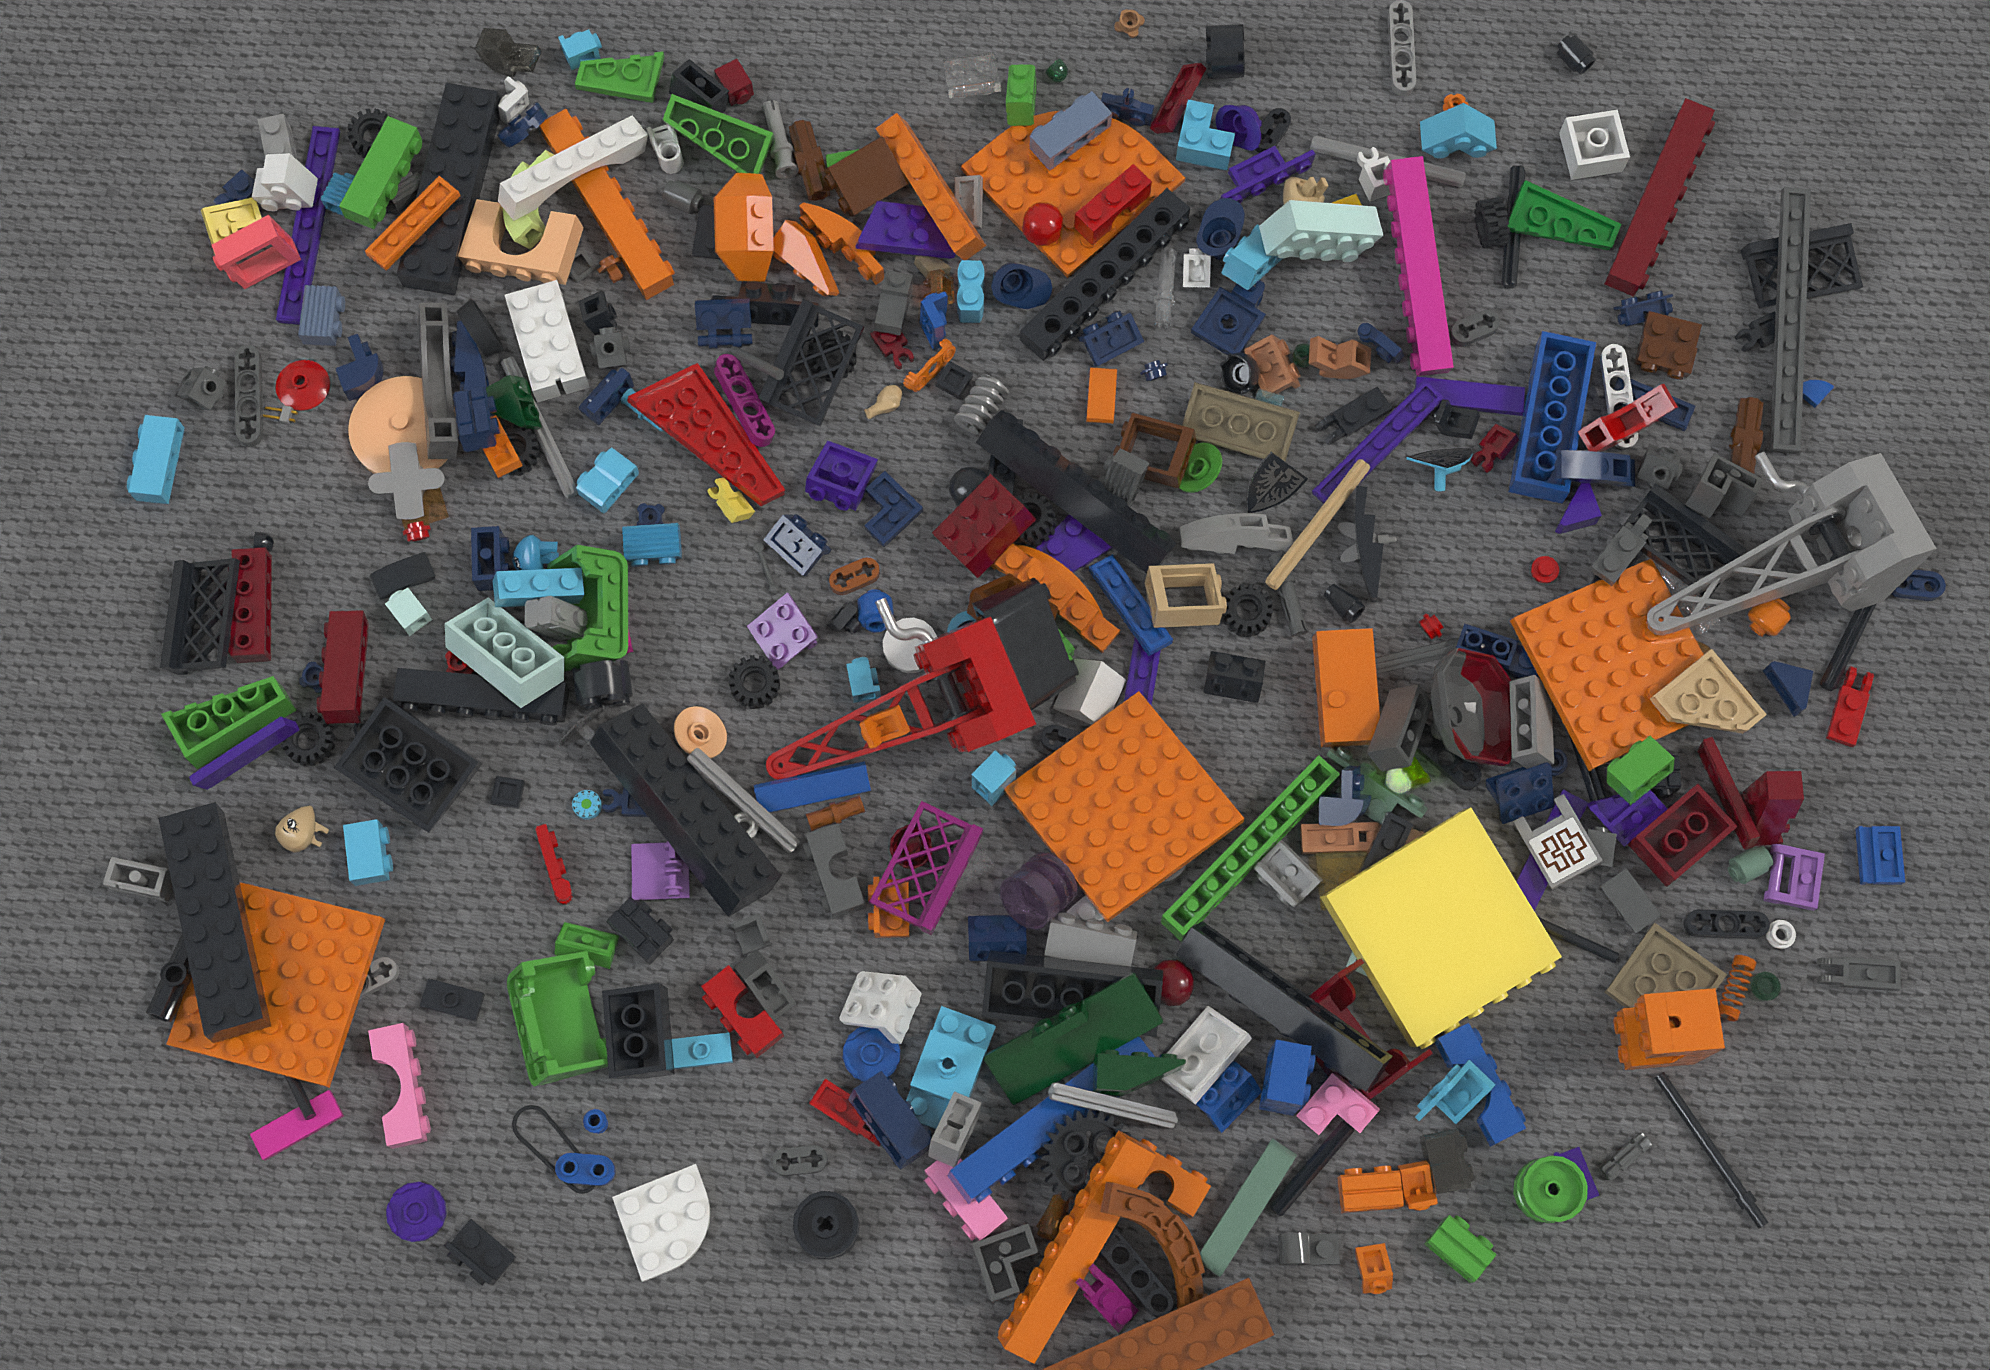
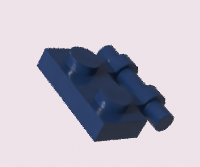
(723, 315)
(1385, 347)

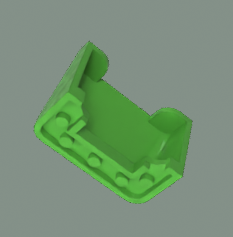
(603, 600)
(556, 1017)

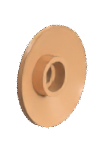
(705, 725)

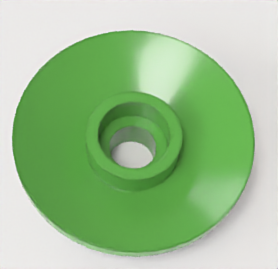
(1202, 468)

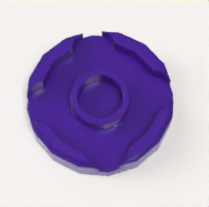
(416, 1221)

